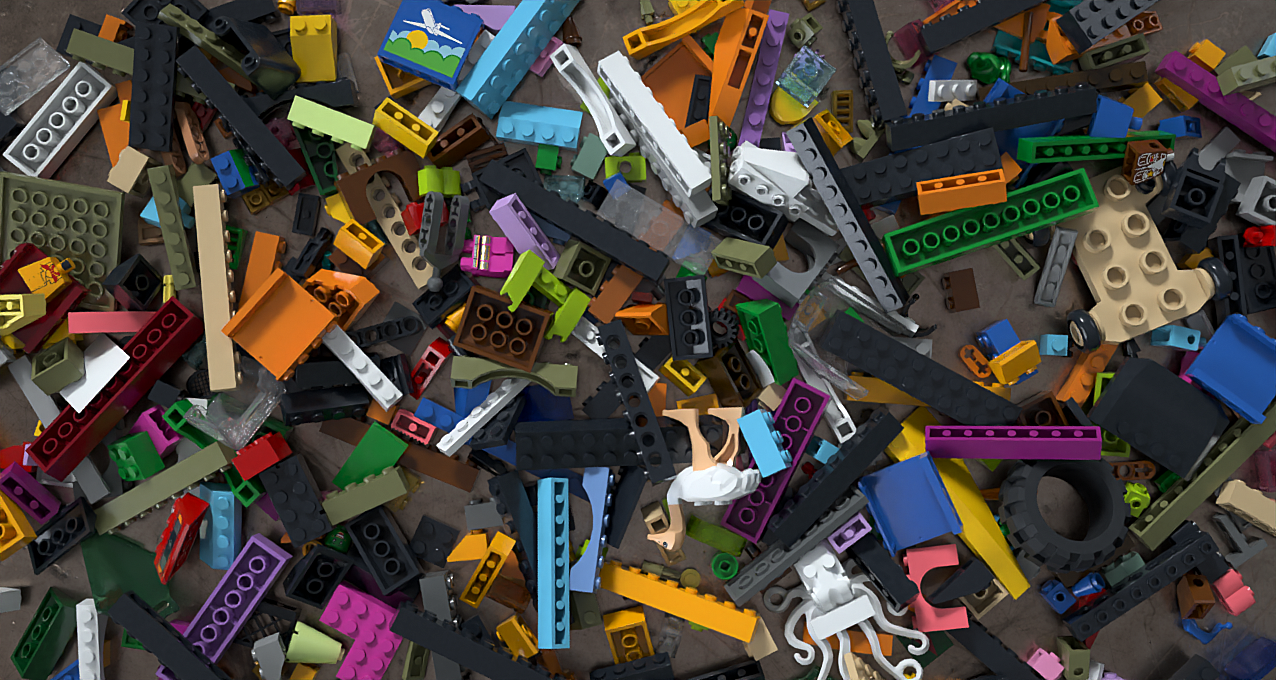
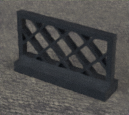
(273, 609)

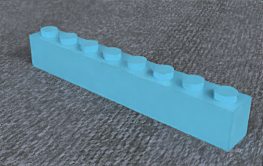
(553, 564)

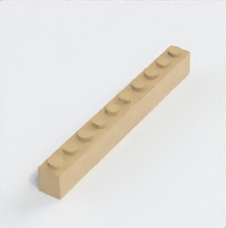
(216, 286)

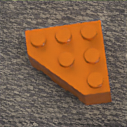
(342, 294)

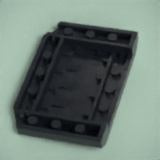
(1160, 415)

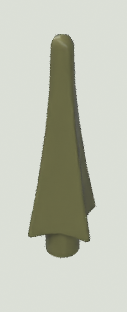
(647, 11)

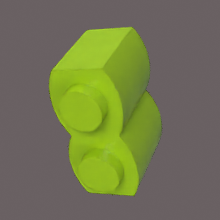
(439, 180)

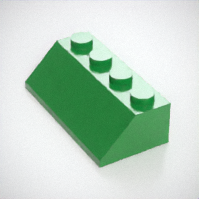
(768, 337)

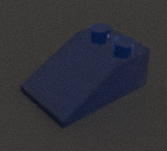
(544, 406)

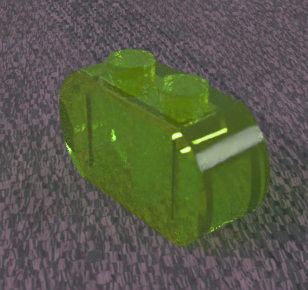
(715, 535)

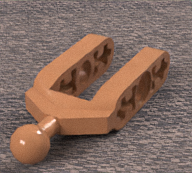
(193, 139)

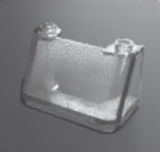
(239, 413)

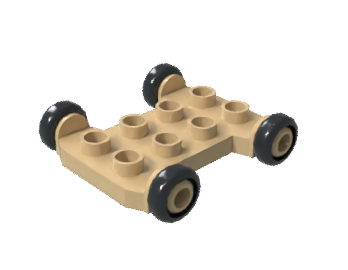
(1131, 267)

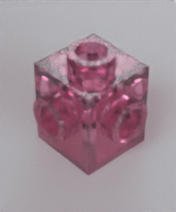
(282, 130)
(385, 146)

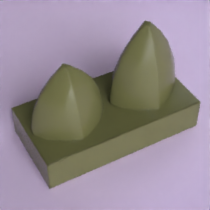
(860, 146)

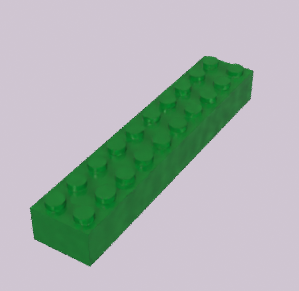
(990, 224)

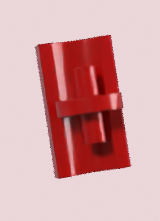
(1260, 236)

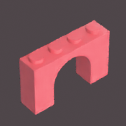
(928, 617)

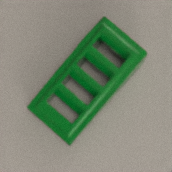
(239, 247)

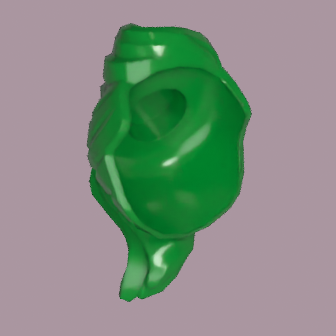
(989, 67)

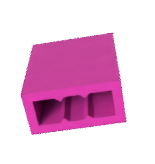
(161, 433)

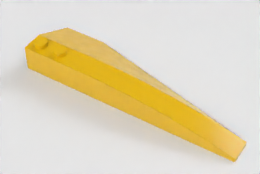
(979, 525)

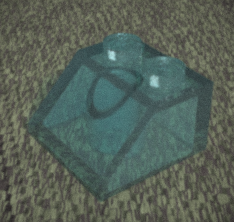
(805, 76)

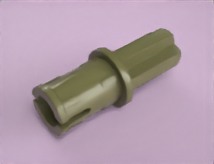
(664, 572)

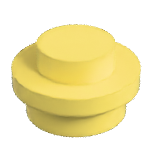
(690, 578)

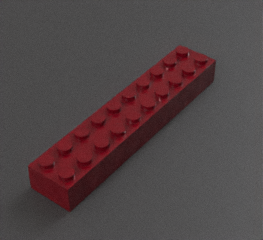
(151, 354)

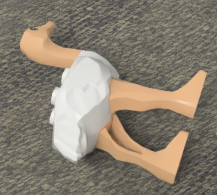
(708, 477)

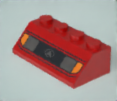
(179, 535)

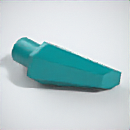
(326, 263)

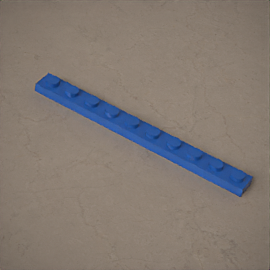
(447, 421)

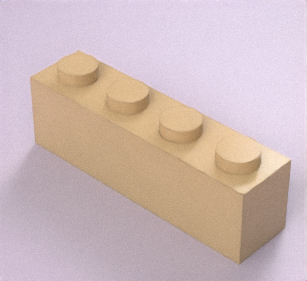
(1249, 505)

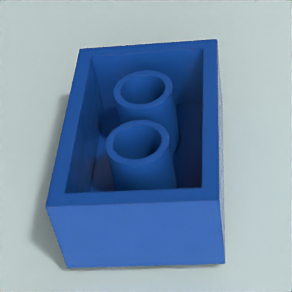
(997, 339)

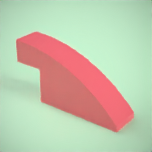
(108, 322)

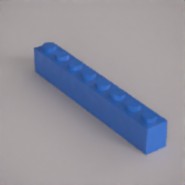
(937, 69)

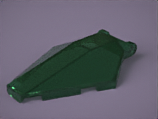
(122, 566)

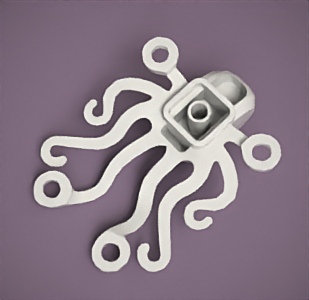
(826, 587)

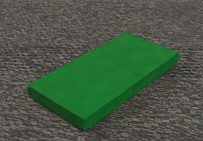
(372, 455)

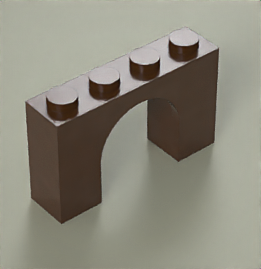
(353, 186)

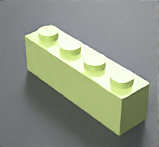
(331, 122)

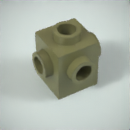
(804, 31)

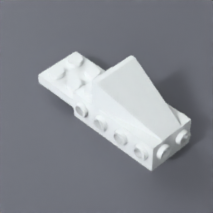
(781, 183)

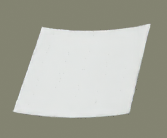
(761, 368)

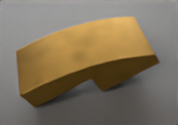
(263, 197)

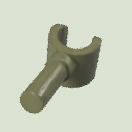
(906, 78)

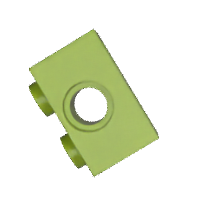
(635, 160)

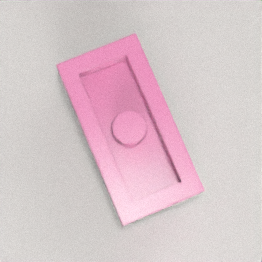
(544, 61)

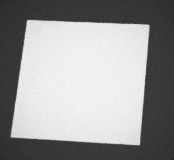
(101, 363)

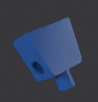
(1112, 119)

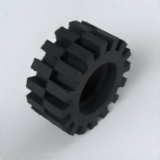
(731, 324)

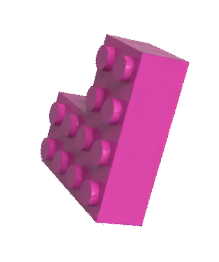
(367, 622)

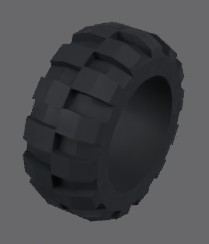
(1042, 544)

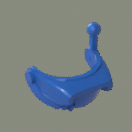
(1191, 626)

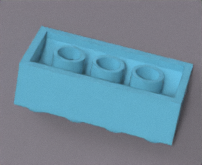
(539, 125)
(221, 526)

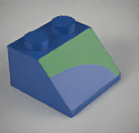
(234, 173)

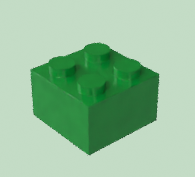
(135, 456)

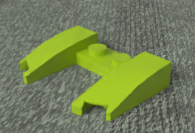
(530, 272)

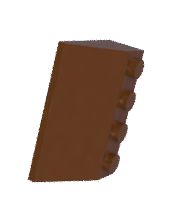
(500, 334)

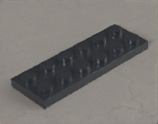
(154, 86)

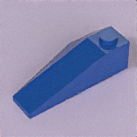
(468, 399)

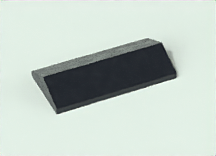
(688, 317)
(61, 534)
(362, 578)

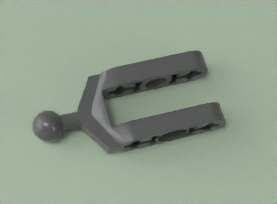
(430, 230)

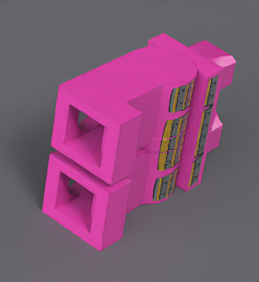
(490, 256)

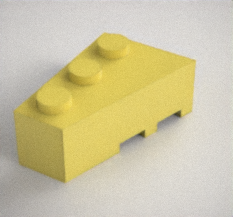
(20, 310)

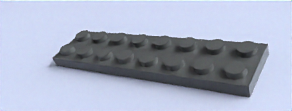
(779, 556)

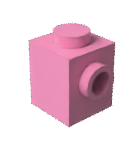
(1046, 664)

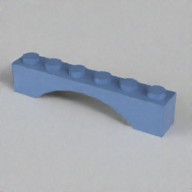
(585, 573)

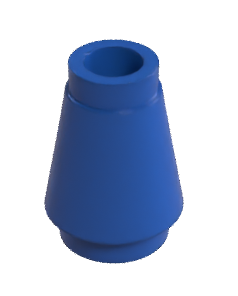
(1088, 585)

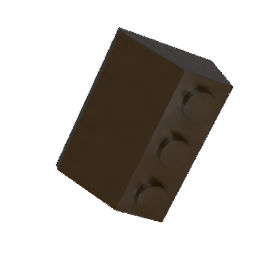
(732, 376)

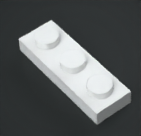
(950, 89)

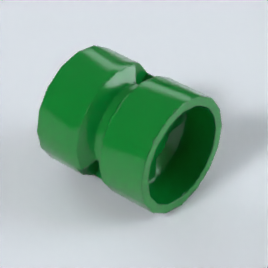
(724, 565)

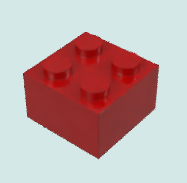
(261, 455)

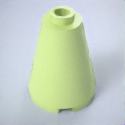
(312, 647)

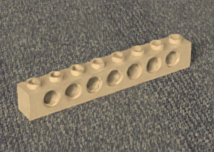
(389, 225)

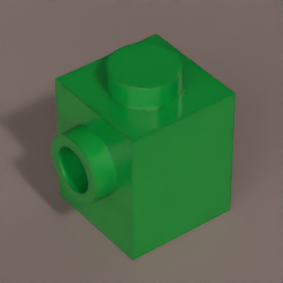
(548, 159)

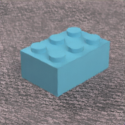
(765, 442)

